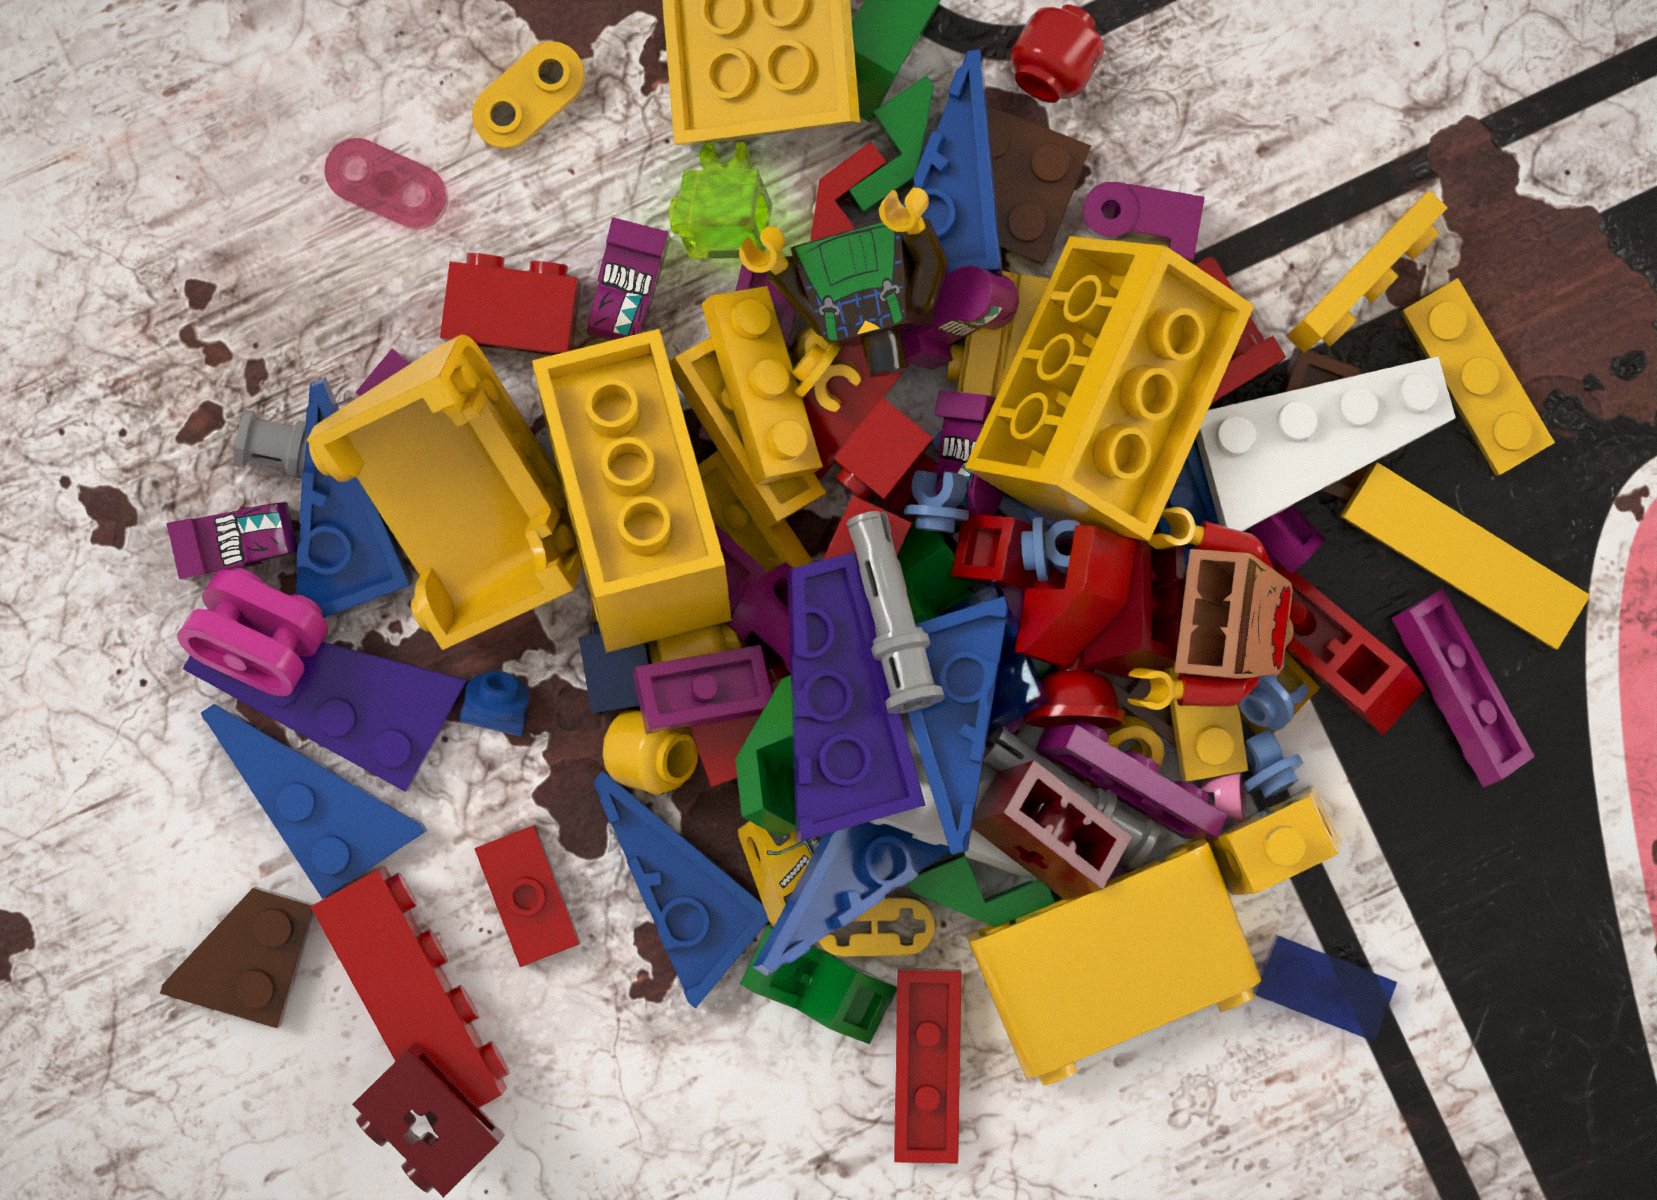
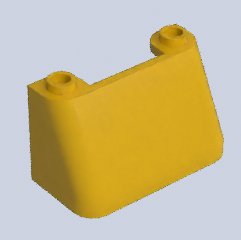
(457, 489)
(1116, 961)

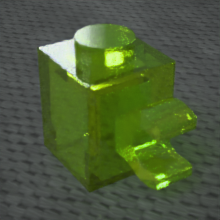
(720, 205)

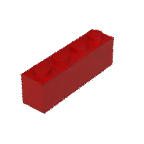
(404, 985)

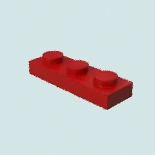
(927, 1065)

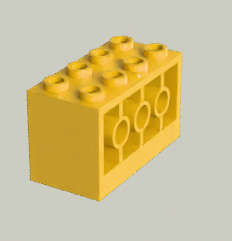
(1110, 385)
(633, 490)

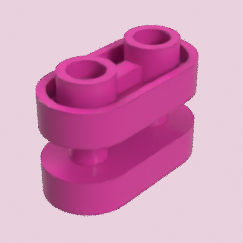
(253, 631)

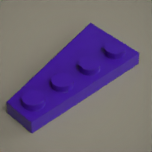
(357, 706)
(846, 745)

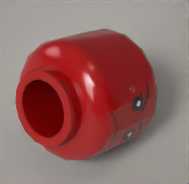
(1056, 53)

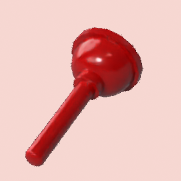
(1077, 695)

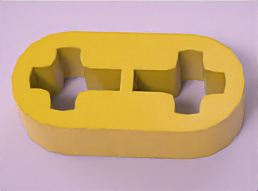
(885, 942)

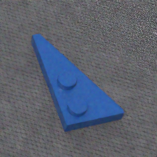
(960, 176)
(344, 542)
(955, 731)
(324, 819)
(841, 882)
(695, 903)

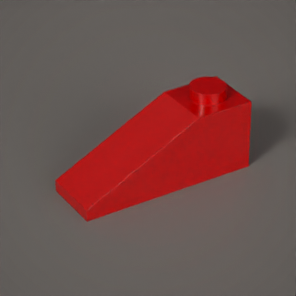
(1348, 657)

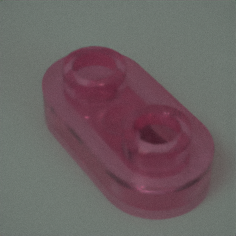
(385, 183)

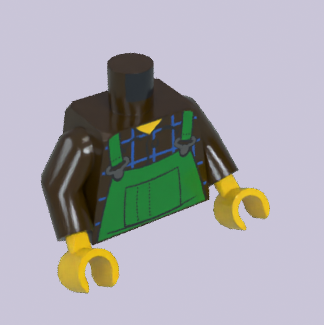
(862, 281)

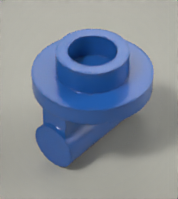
(496, 703)

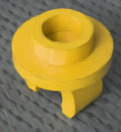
(817, 368)

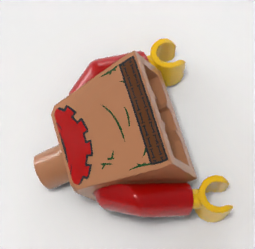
(1230, 618)

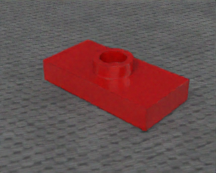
(527, 895)

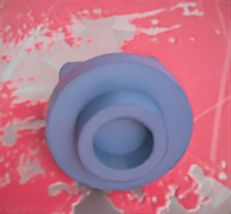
(937, 511)
(1042, 546)
(1271, 704)
(1270, 769)

